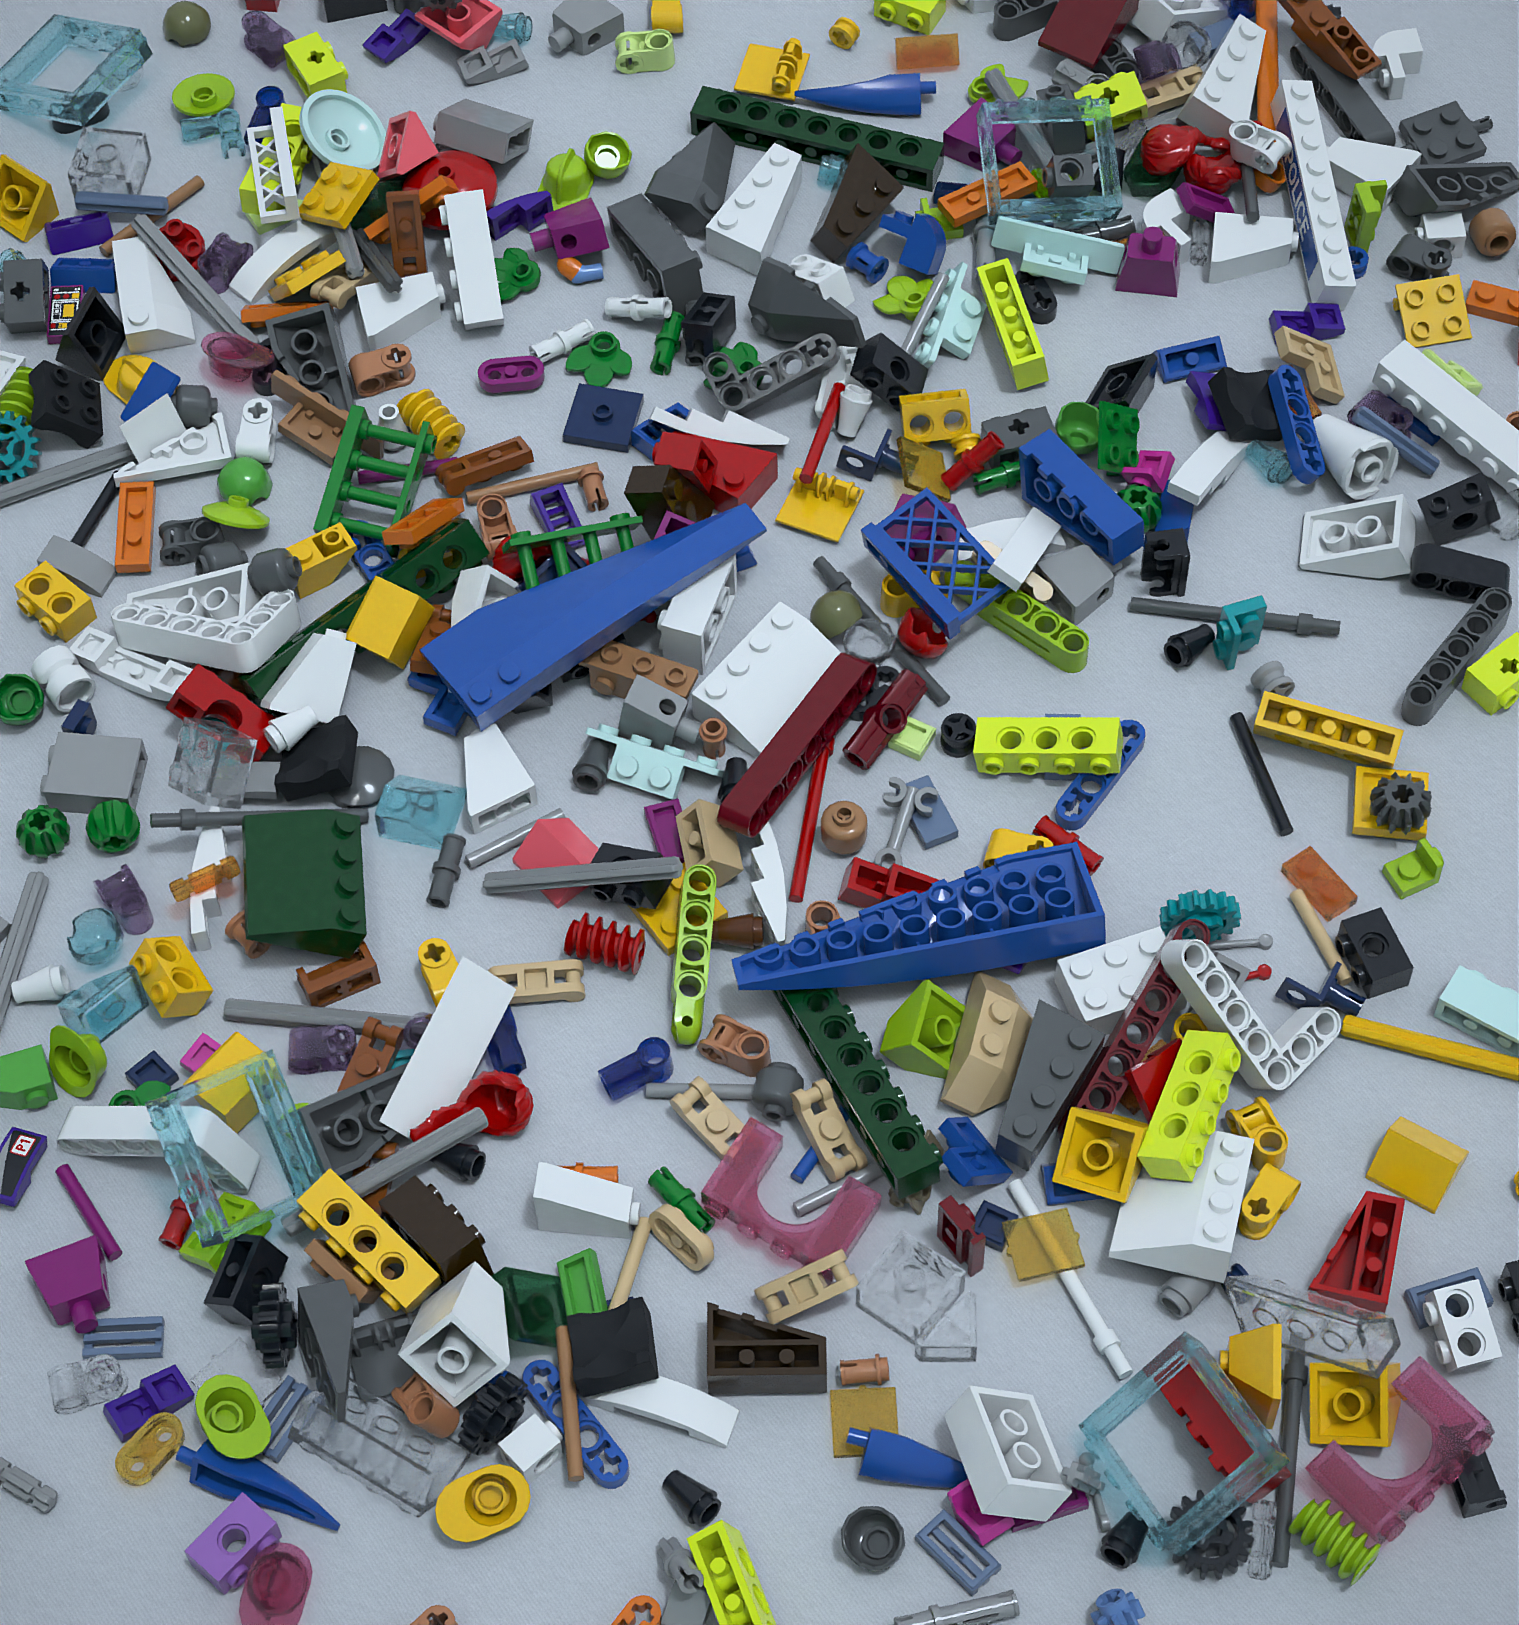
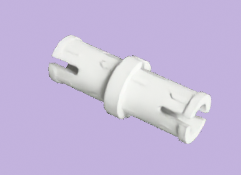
(638, 307)
(562, 341)

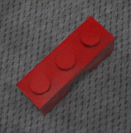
(208, 696)

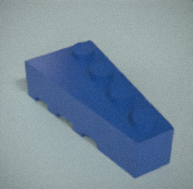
(1078, 498)

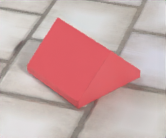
(465, 26)
(404, 146)
(555, 844)

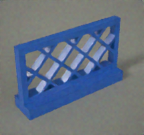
(909, 573)

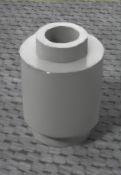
(1184, 1293)

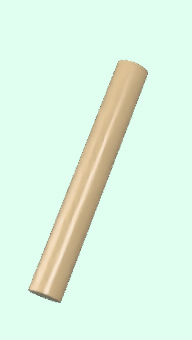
(1320, 935)
(631, 1263)

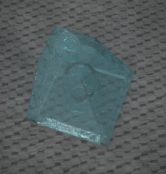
(419, 811)
(104, 1003)

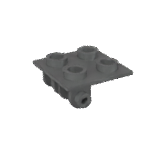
(376, 1355)

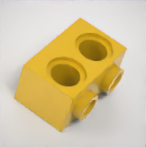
(935, 407)
(55, 602)
(171, 976)

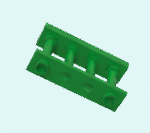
(351, 459)
(523, 543)

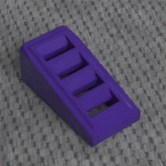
(549, 496)

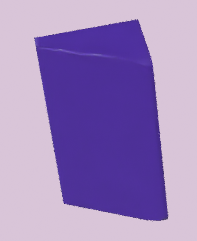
(78, 232)

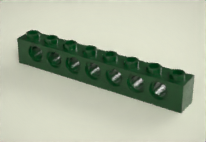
(762, 123)
(467, 553)
(904, 1170)

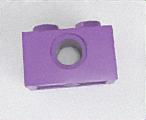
(239, 1521)

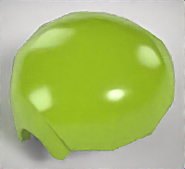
(607, 155)

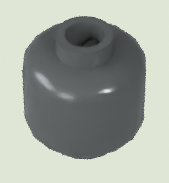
(194, 405)
(219, 557)
(274, 571)
(773, 1090)

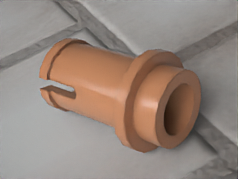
(591, 480)
(713, 733)
(865, 1370)

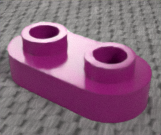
(511, 374)

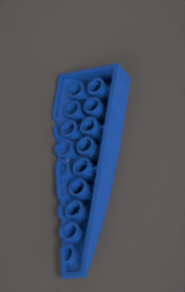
(537, 635)
(991, 918)

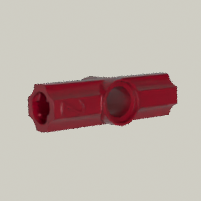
(872, 733)

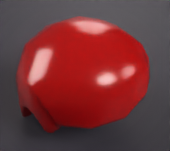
(918, 635)

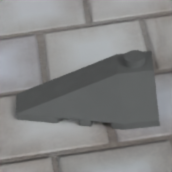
(694, 180)
(1452, 186)
(796, 311)
(313, 352)
(347, 1126)
(326, 1339)

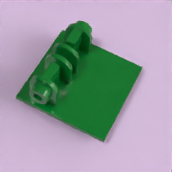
(1117, 438)

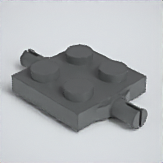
(1445, 135)

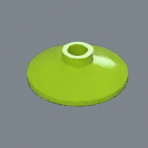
(203, 94)
(236, 513)

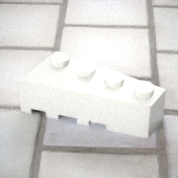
(1228, 81)
(755, 212)
(473, 260)

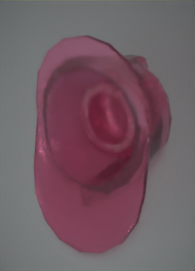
(234, 356)
(276, 1586)

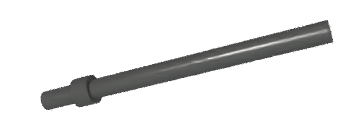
(838, 581)
(1303, 623)
(190, 819)
(1295, 1378)

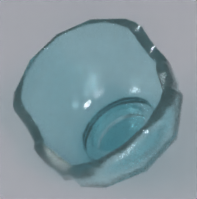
(95, 937)

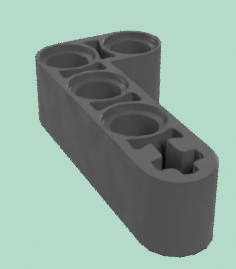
(775, 367)

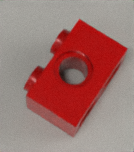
(688, 456)

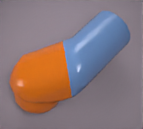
(577, 272)

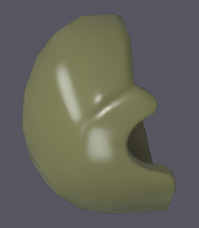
(186, 23)
(835, 612)

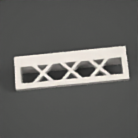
(282, 165)

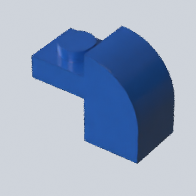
(924, 242)

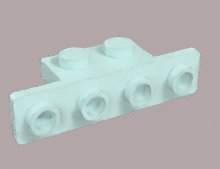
(1056, 251)
(953, 321)
(649, 767)

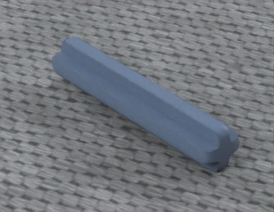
(121, 203)
(1406, 447)

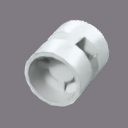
(62, 677)

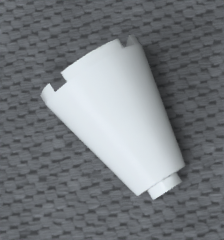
(1355, 456)

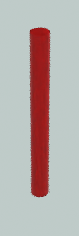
(822, 434)

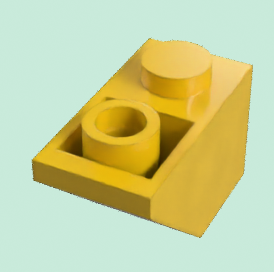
(322, 558)

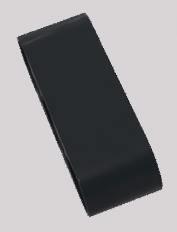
(1456, 572)

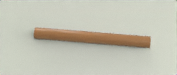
(173, 200)
(528, 484)
(569, 1405)

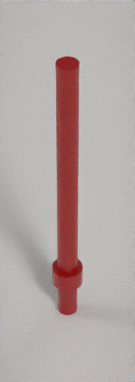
(809, 824)

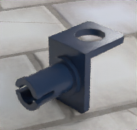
(884, 458)
(1329, 992)

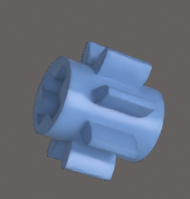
(1117, 1609)

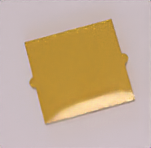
(922, 468)
(1043, 1244)
(861, 1410)

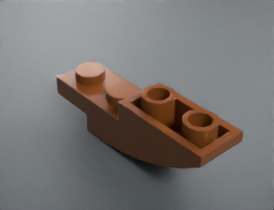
(1331, 38)

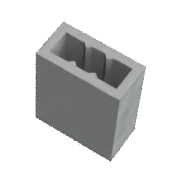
(483, 130)
(92, 771)

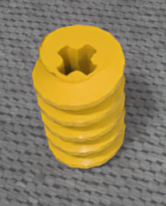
(424, 406)

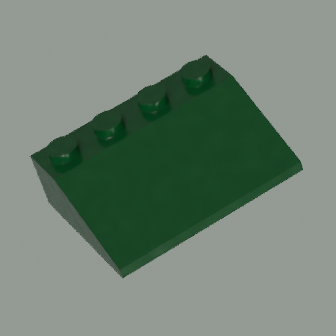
(304, 880)

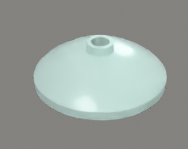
(342, 129)

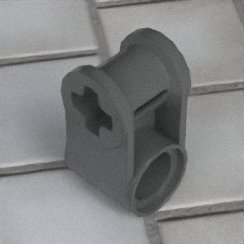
(1418, 259)
(188, 539)

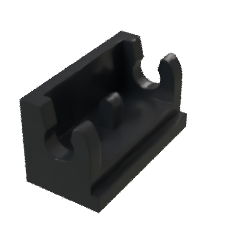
(711, 321)
(1167, 560)
(1478, 1488)

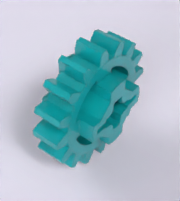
(17, 438)
(1212, 908)

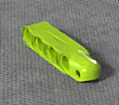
(1030, 624)
(688, 1011)

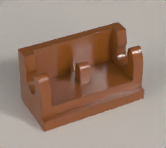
(339, 978)

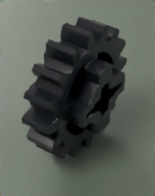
(274, 1325)
(493, 1413)
(1221, 1544)

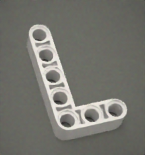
(209, 641)
(1243, 1024)
(129, 1133)

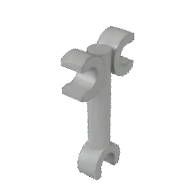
(908, 800)

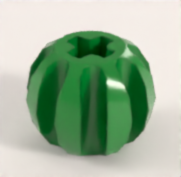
(1144, 503)
(112, 826)
(43, 831)

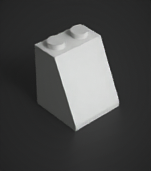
(460, 1335)

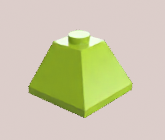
(924, 1031)

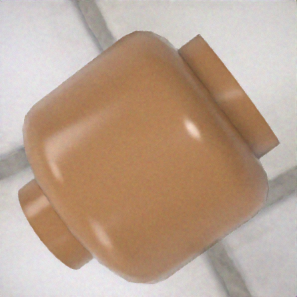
(1492, 232)
(844, 827)

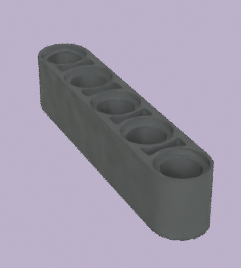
(1343, 99)
(1486, 620)

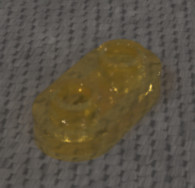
(147, 1448)

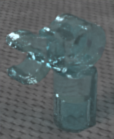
(226, 123)

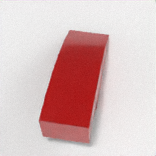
(871, 884)

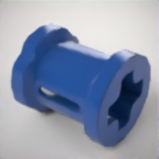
(867, 262)

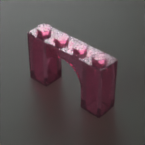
(734, 1196)
(1385, 1504)

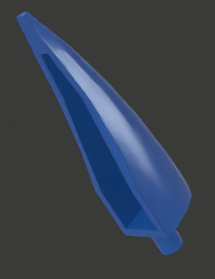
(884, 95)
(904, 1460)
(257, 1480)

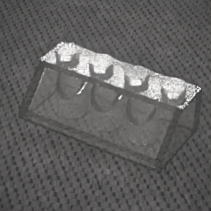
(1315, 1323)
(379, 1448)

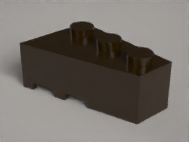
(855, 202)
(662, 489)
(434, 1229)
(761, 1356)

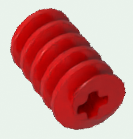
(605, 944)

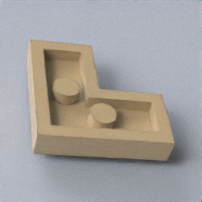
(1315, 358)

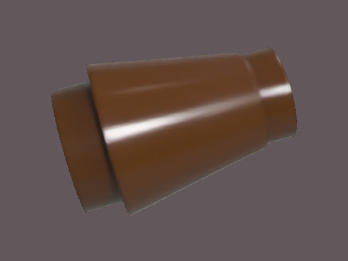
(739, 931)

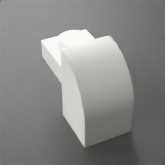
(1400, 55)
(1170, 216)

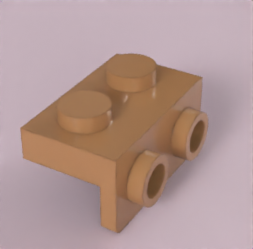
(328, 1263)

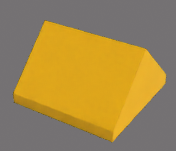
(24, 200)
(389, 622)
(232, 1099)
(1416, 1164)

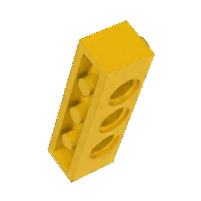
(1327, 731)
(333, 1194)

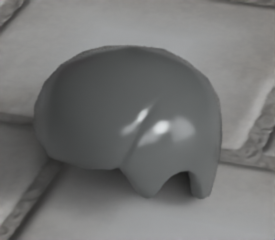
(872, 1538)

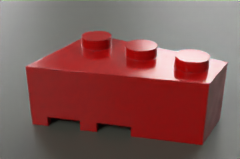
(741, 473)
(1364, 1256)

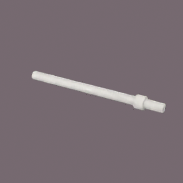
(1105, 1339)

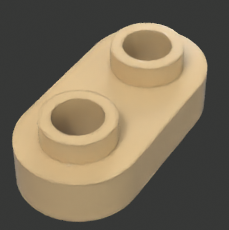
(681, 1237)

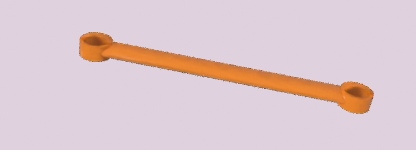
(1268, 84)

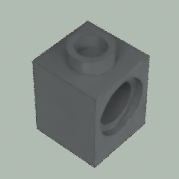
(1080, 170)

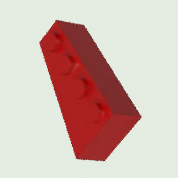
(1213, 1427)

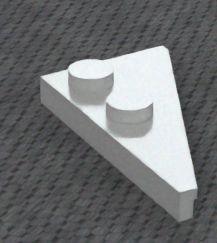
(185, 455)

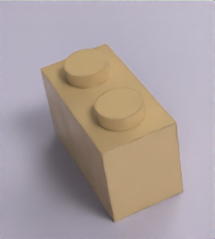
(707, 842)

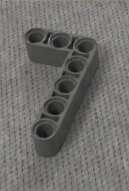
(1022, 17)

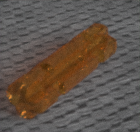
(204, 878)

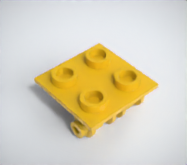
(773, 70)
(1433, 311)
(820, 506)

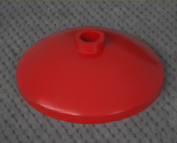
(466, 171)

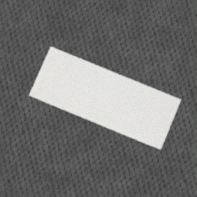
(449, 1046)

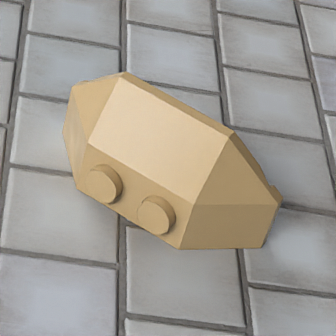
(987, 1047)

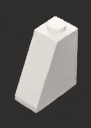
(1364, 161)
(1248, 247)
(396, 316)
(314, 677)
(494, 780)
(583, 1203)

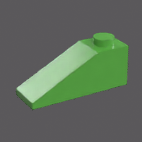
(26, 1079)

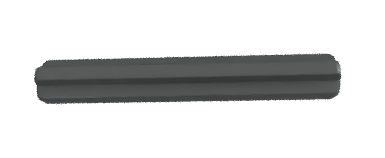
(377, 262)

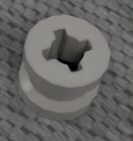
(1271, 678)

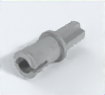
(680, 1565)

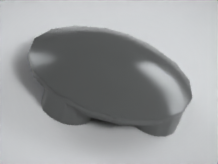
(370, 775)

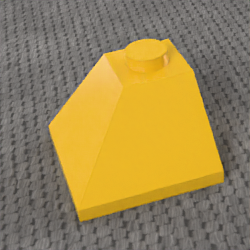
(1100, 1153)
(1255, 1369)
(1352, 1405)

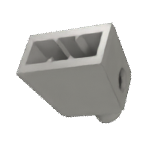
(585, 25)
(1078, 581)
(656, 715)

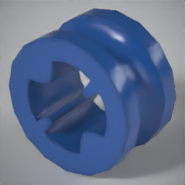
(1361, 256)

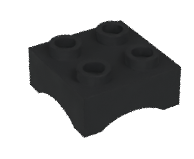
(66, 403)
(1245, 404)
(319, 761)
(613, 1348)

